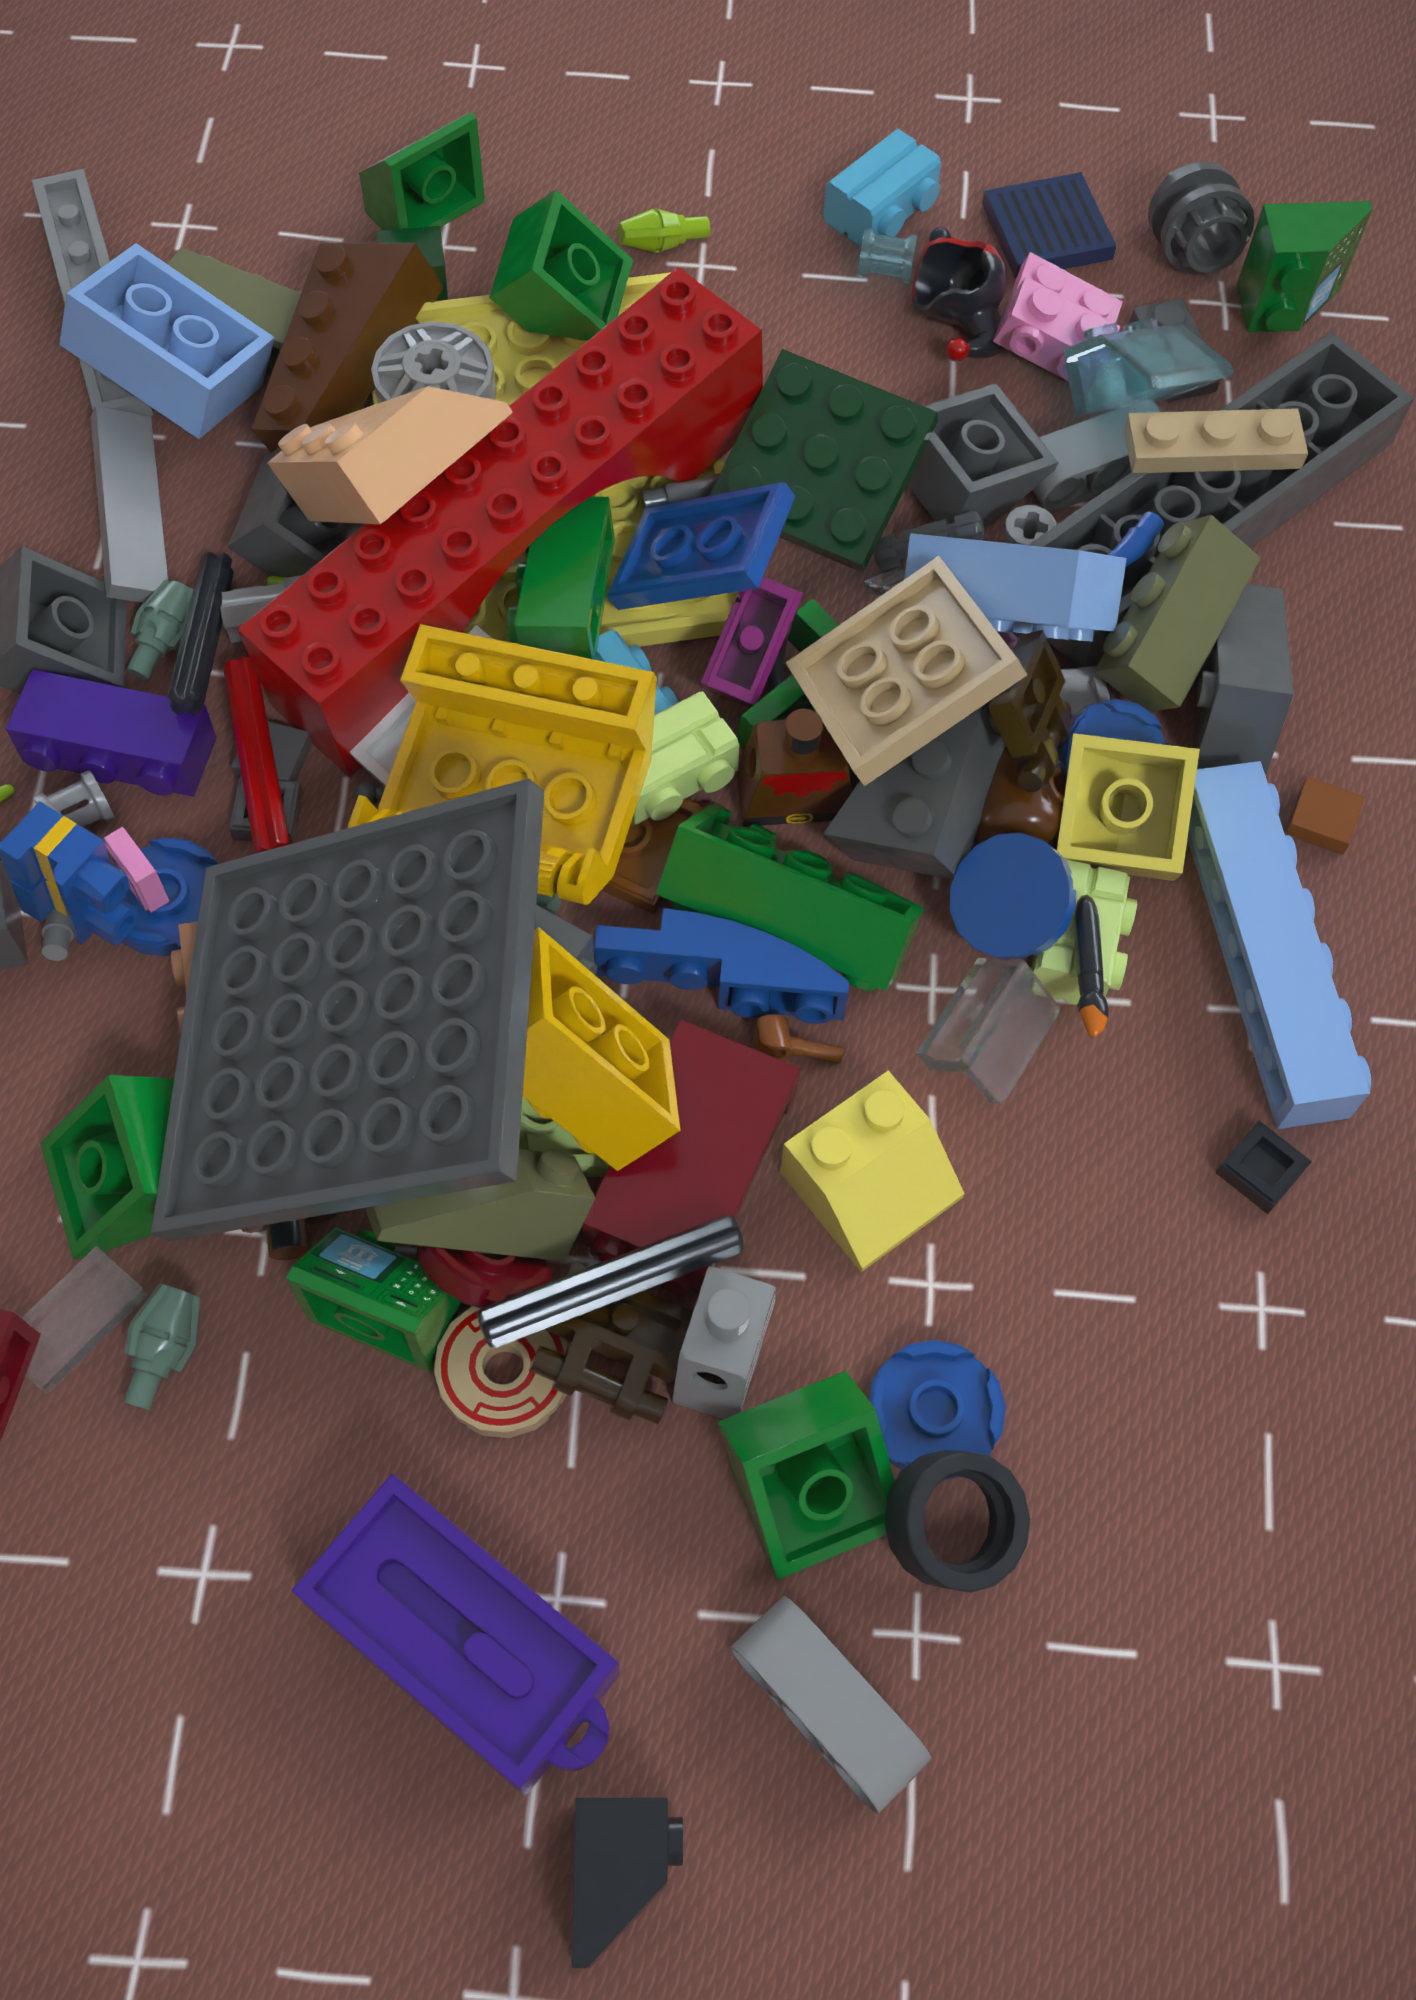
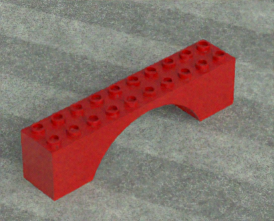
(639, 399)

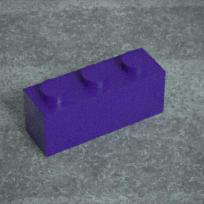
(111, 733)

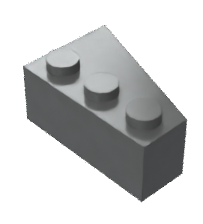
(1245, 683)
(926, 806)

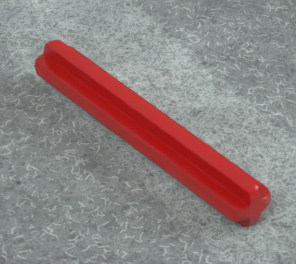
(255, 755)

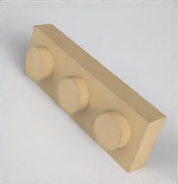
(1215, 441)

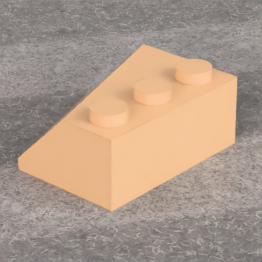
(381, 455)

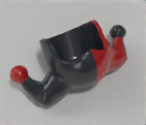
(962, 287)

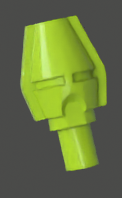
(661, 230)

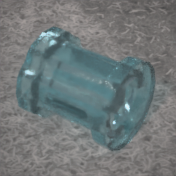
(887, 255)

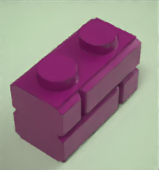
(751, 642)

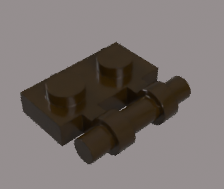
(1033, 713)
(635, 1331)

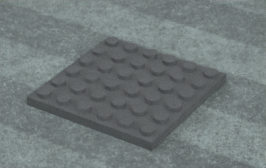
(356, 1019)

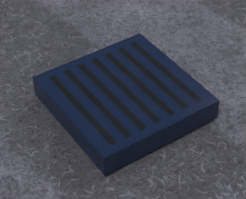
(1050, 219)

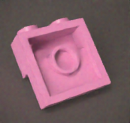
(1051, 313)

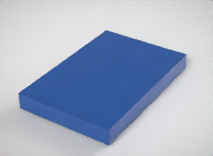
(701, 547)

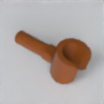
(774, 1040)

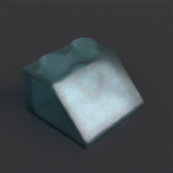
(1139, 365)

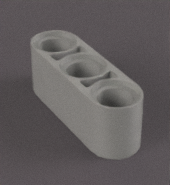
(1089, 457)
(831, 1704)

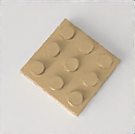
(904, 670)

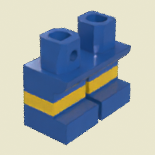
(67, 870)

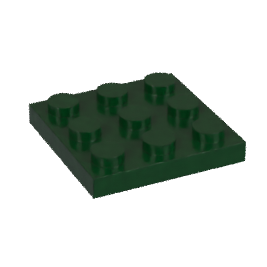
(837, 448)

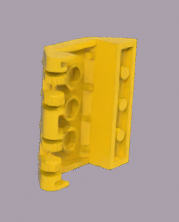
(518, 713)

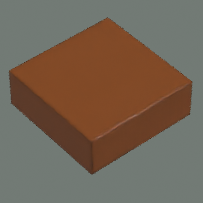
(1325, 815)

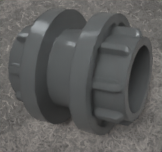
(1201, 218)

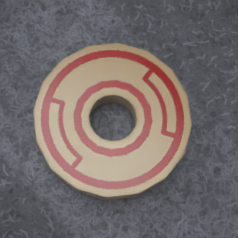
(488, 1406)

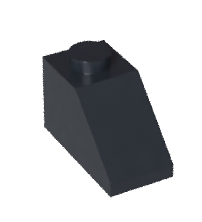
(618, 1867)

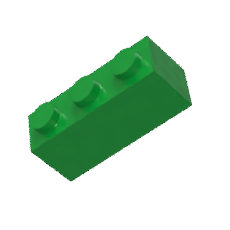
(565, 582)

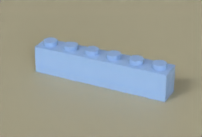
(1273, 949)

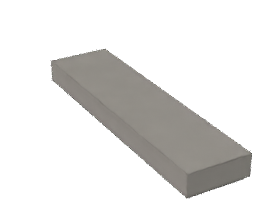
(128, 504)

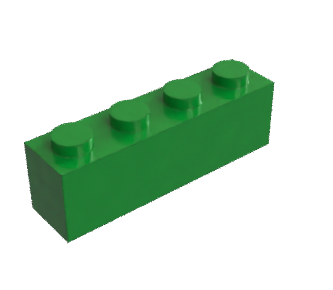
(789, 895)

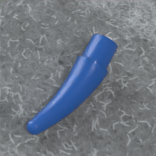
(1139, 538)

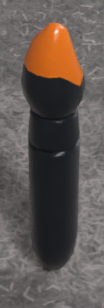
(1092, 1003)

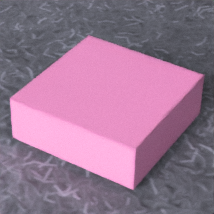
(140, 873)

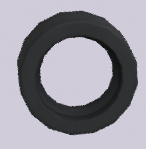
(1006, 1529)

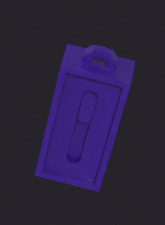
(463, 1637)

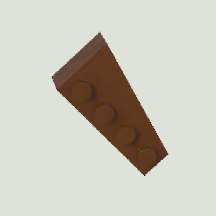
(343, 316)

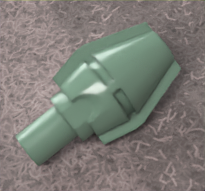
(159, 626)
(160, 1341)

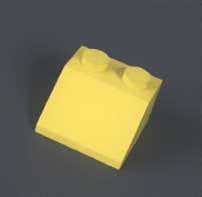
(1128, 805)
(872, 1171)

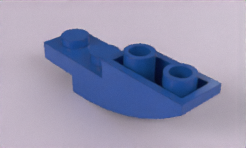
(750, 967)

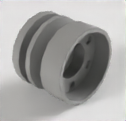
(435, 357)

